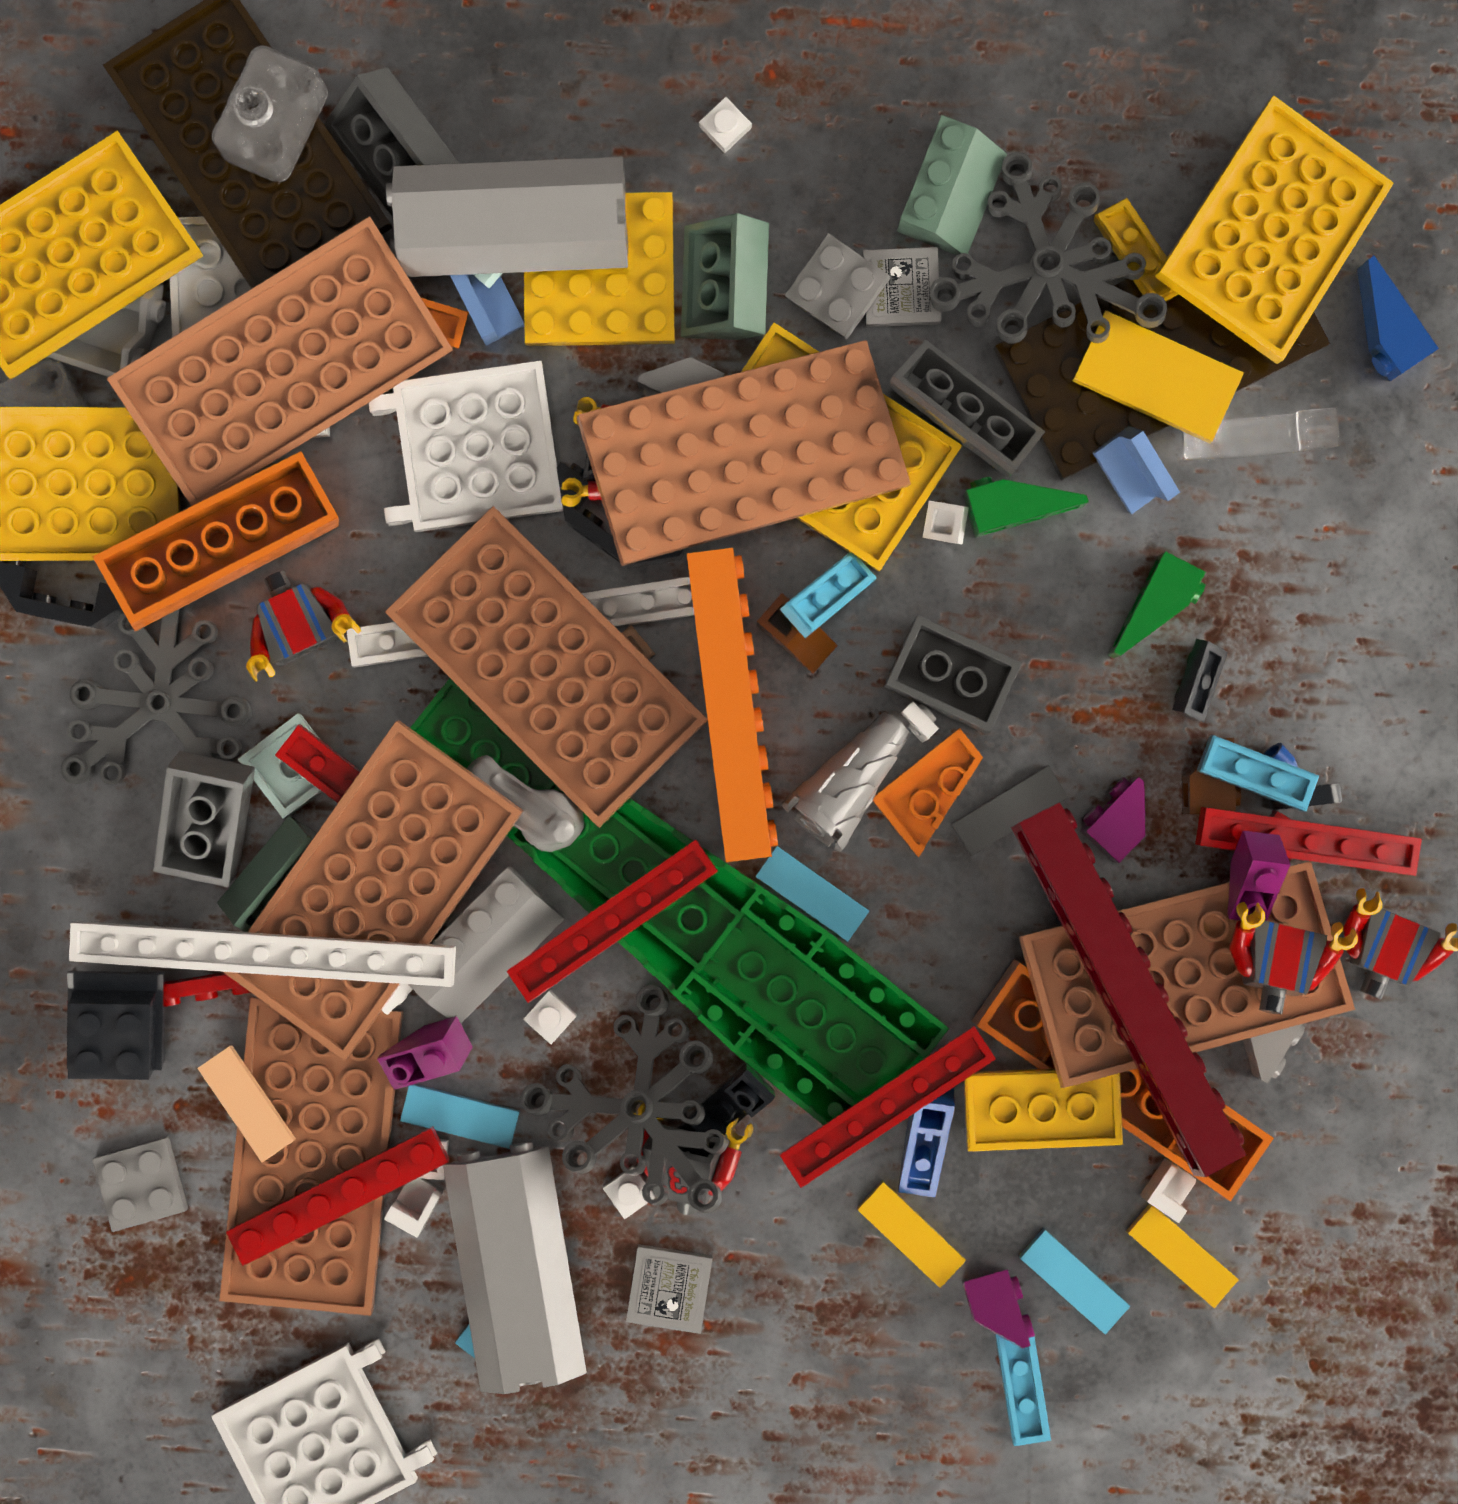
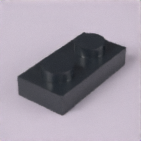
(1199, 680)

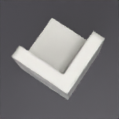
(1169, 1189)
(414, 1206)

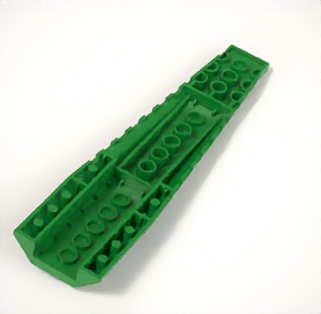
(728, 949)

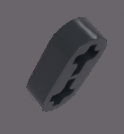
(1322, 795)

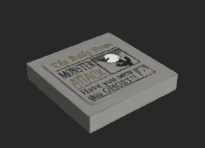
(907, 293)
(669, 1288)

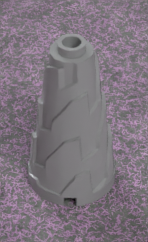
(846, 784)

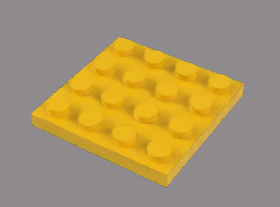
(611, 303)

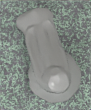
(548, 817)

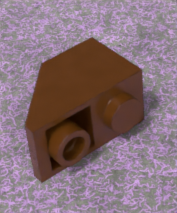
(807, 651)
(1207, 791)

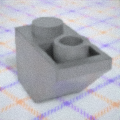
(675, 376)
(1267, 1051)

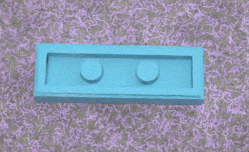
(828, 594)
(1257, 773)
(812, 893)
(460, 1115)
(1074, 1281)
(1023, 1392)

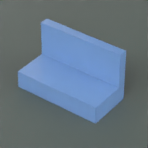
(490, 309)
(1135, 469)

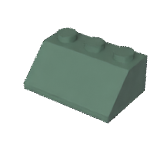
(952, 187)
(725, 278)
(265, 873)

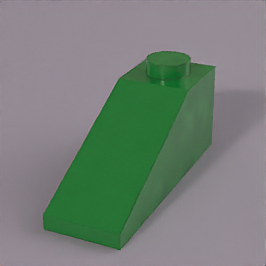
(1012, 503)
(1164, 594)

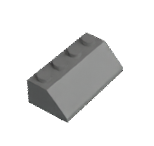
(490, 939)

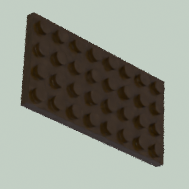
(179, 90)
(1083, 420)

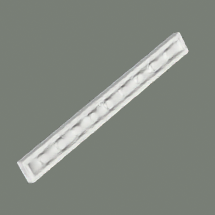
(619, 605)
(262, 953)

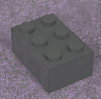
(952, 674)
(203, 818)

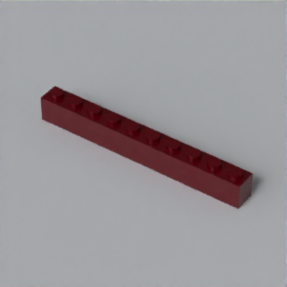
(1129, 991)

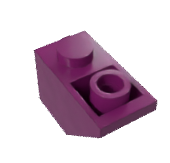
(1120, 822)
(1256, 872)
(426, 1053)
(996, 1308)

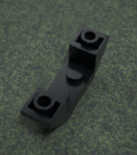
(590, 525)
(18, 586)
(735, 1098)

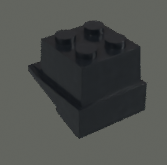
(115, 1024)

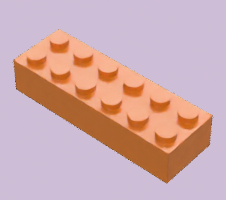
(217, 541)

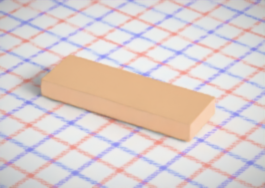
(246, 1103)

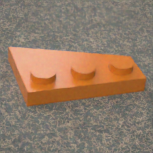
(927, 789)

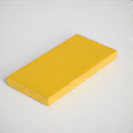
(1159, 378)
(1034, 1113)

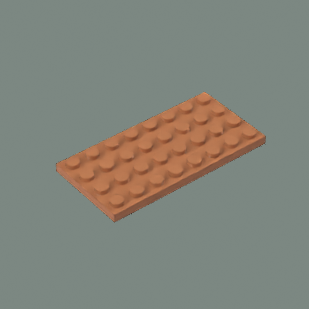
(280, 363)
(743, 451)
(546, 666)
(380, 871)
(1192, 960)
(339, 1120)

